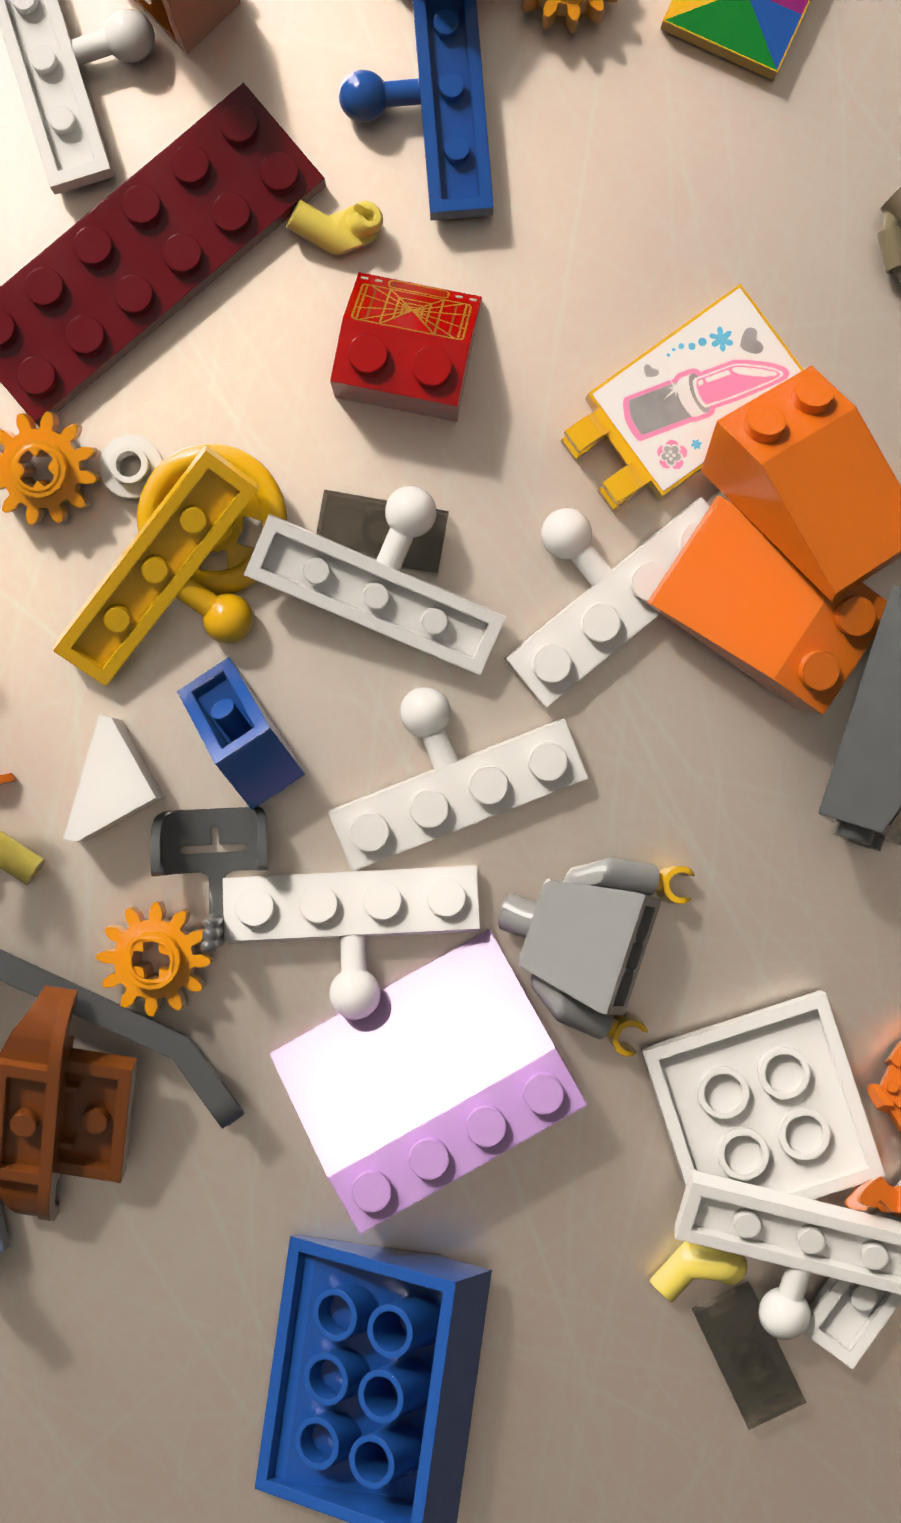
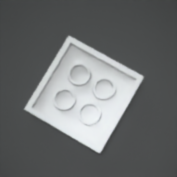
(766, 1101)

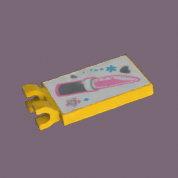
(670, 397)

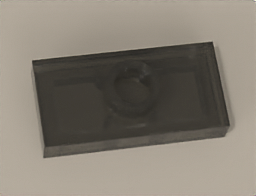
(362, 526)
(748, 1356)

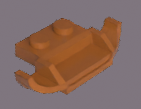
(59, 1108)

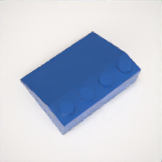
(372, 1382)

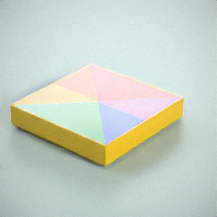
(742, 31)

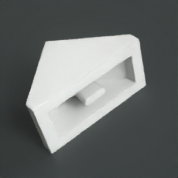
(112, 783)

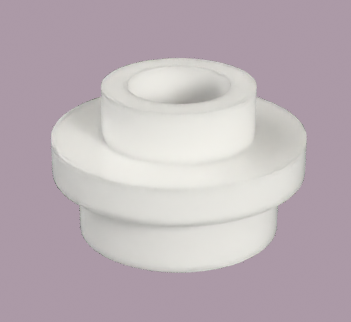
(113, 455)

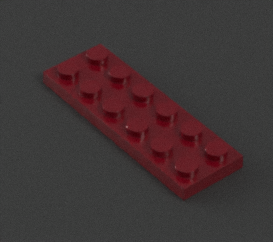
(148, 251)

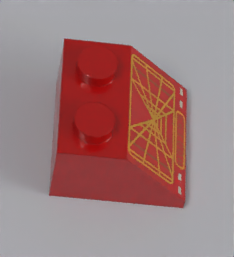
(405, 346)

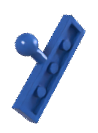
(450, 103)

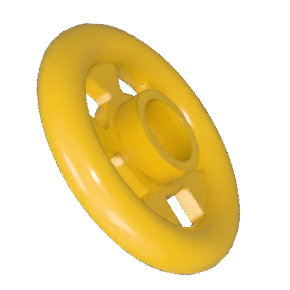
(265, 502)

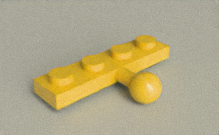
(160, 568)

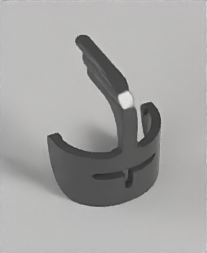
(194, 828)

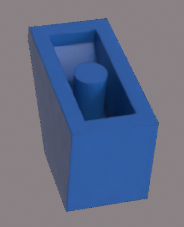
(240, 734)

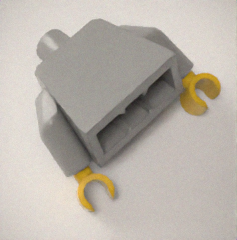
(590, 941)

